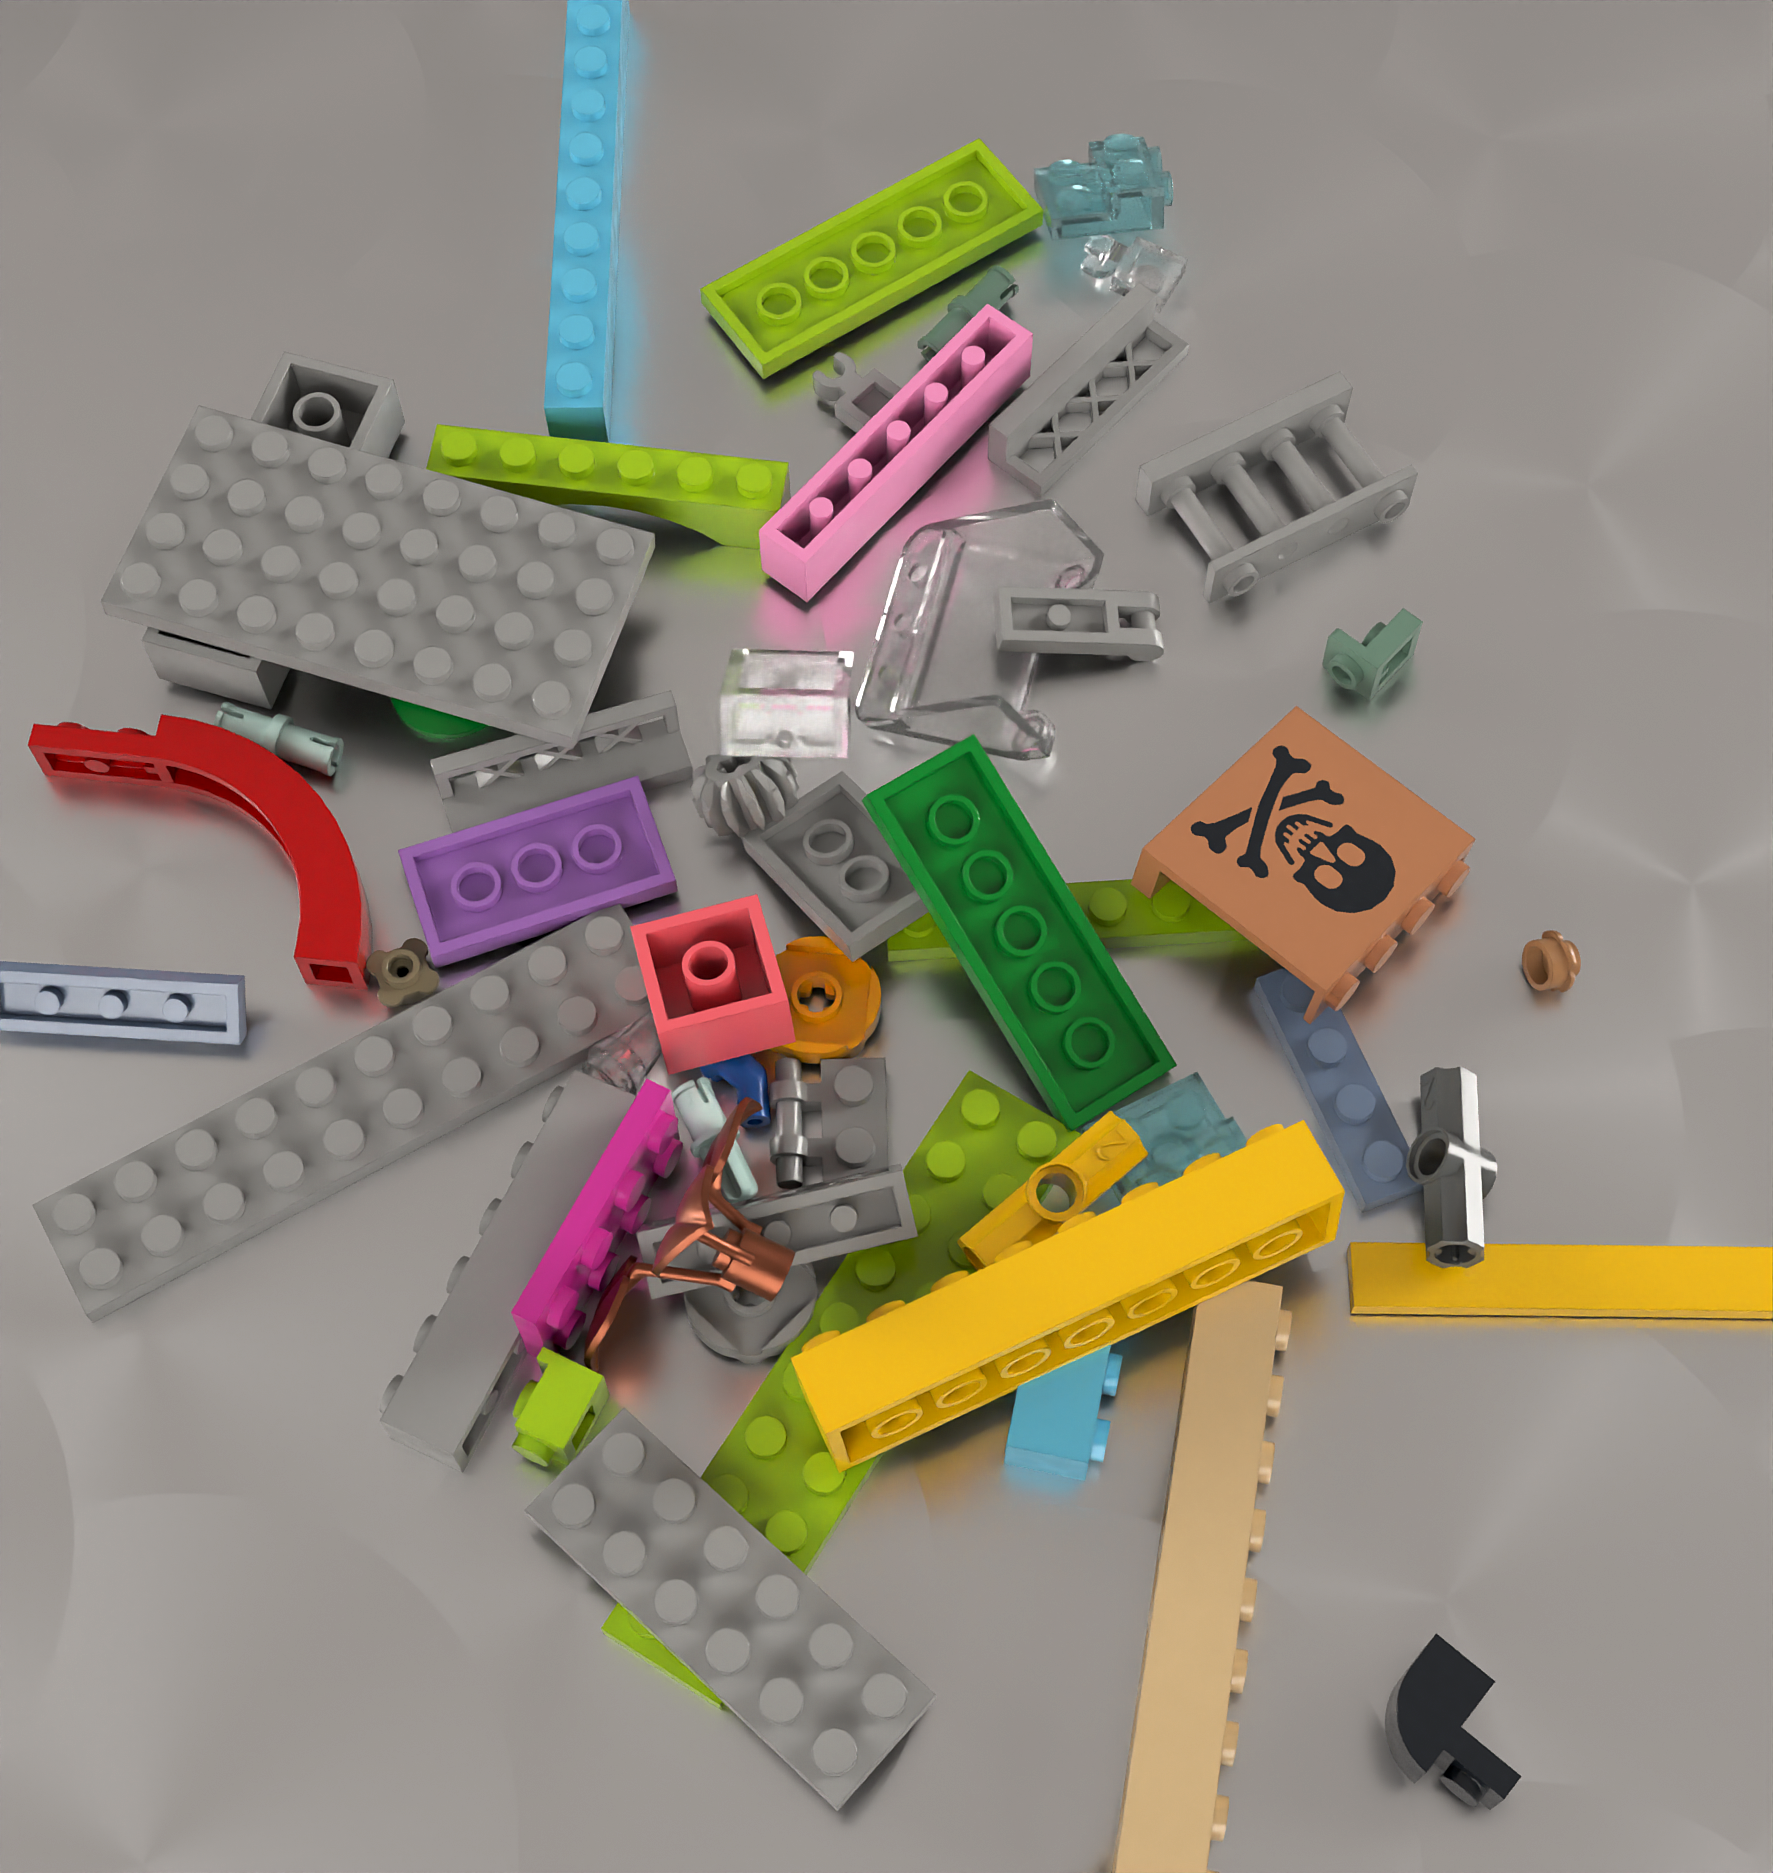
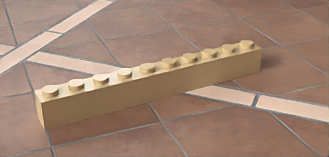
(1201, 1585)

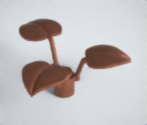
(743, 1257)

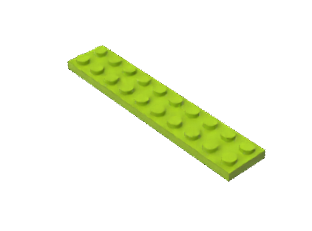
(775, 1457)

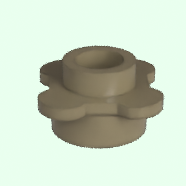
(407, 989)

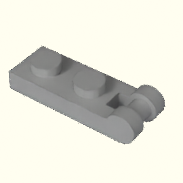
(1077, 621)

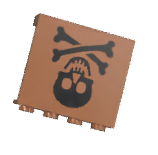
(1311, 856)

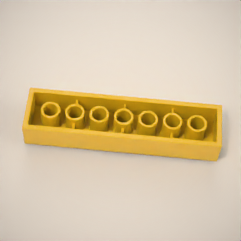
(1069, 1293)

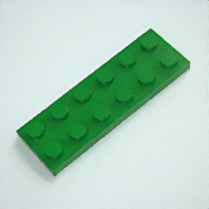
(1019, 933)

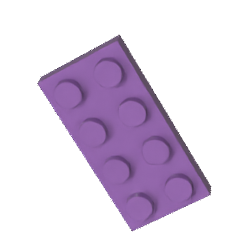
(536, 871)

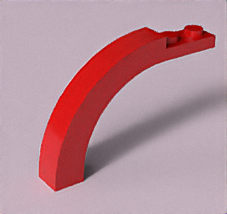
(222, 765)

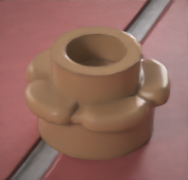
(1551, 962)

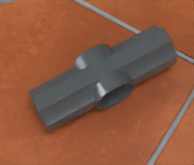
(1451, 1168)

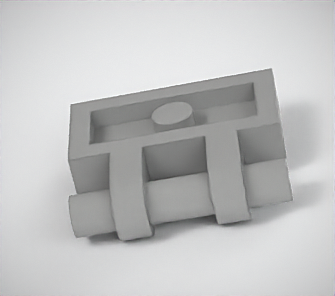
(852, 1117)

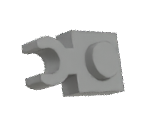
(855, 396)

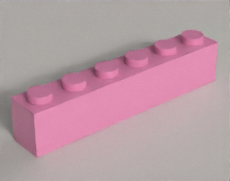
(895, 453)

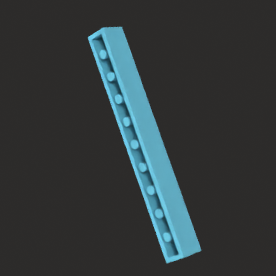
(587, 222)

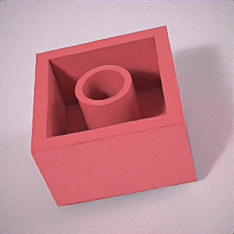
(713, 984)

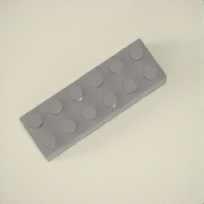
(317, 402)

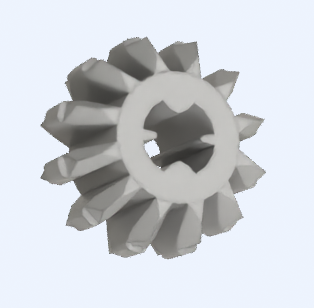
(743, 792)

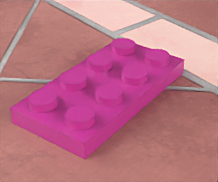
(605, 1210)

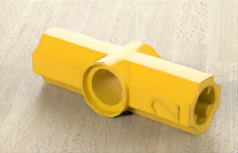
(1082, 1170)

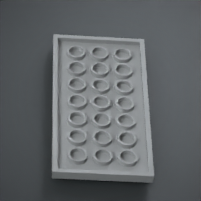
(382, 576)

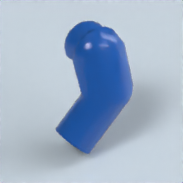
(749, 1080)

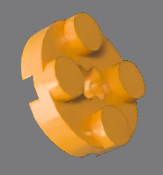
(844, 1025)

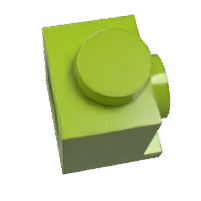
(558, 1409)

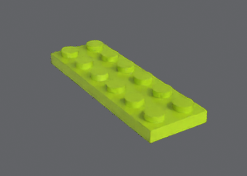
(871, 257)

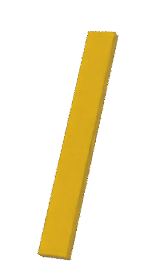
(1565, 1281)

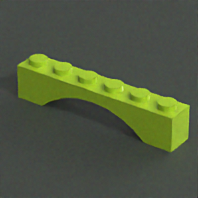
(702, 491)

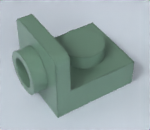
(1375, 660)

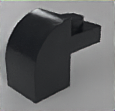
(1426, 1724)

